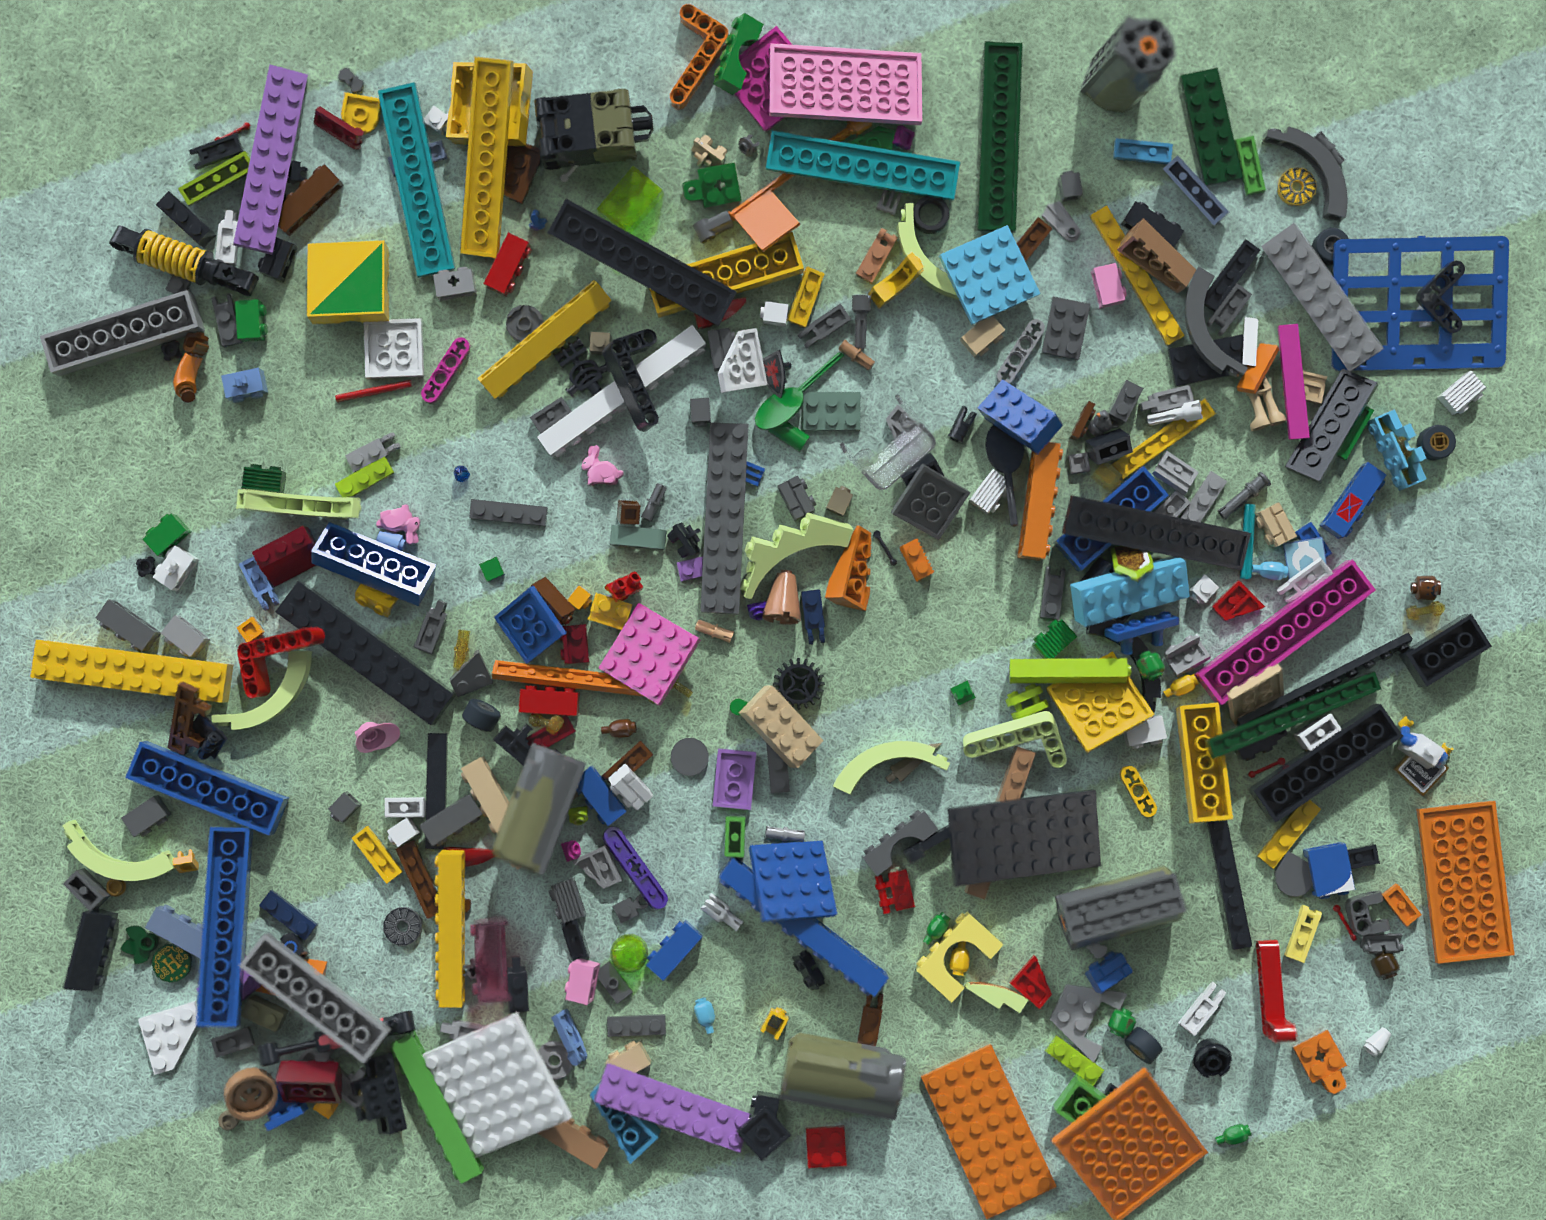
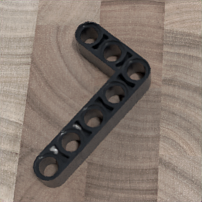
(630, 376)

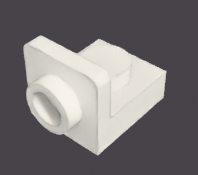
(437, 120)
(1203, 590)

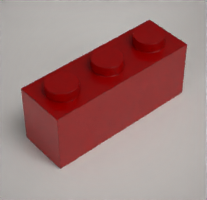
(508, 265)
(549, 701)

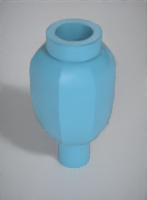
(1271, 570)
(705, 1014)

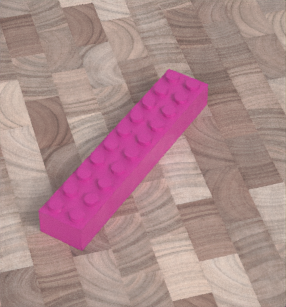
(1285, 631)

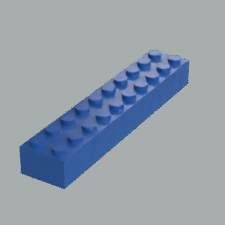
(224, 927)
(811, 933)

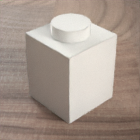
(774, 314)
(402, 832)

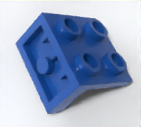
(284, 1111)

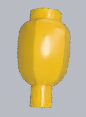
(1182, 685)
(960, 959)

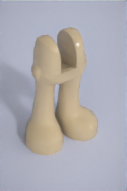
(1261, 420)

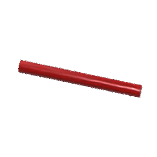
(373, 391)

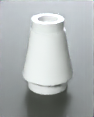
(1377, 1042)

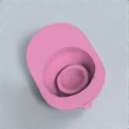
(376, 736)

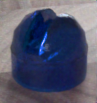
(464, 473)

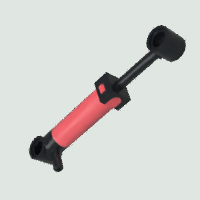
(270, 1053)

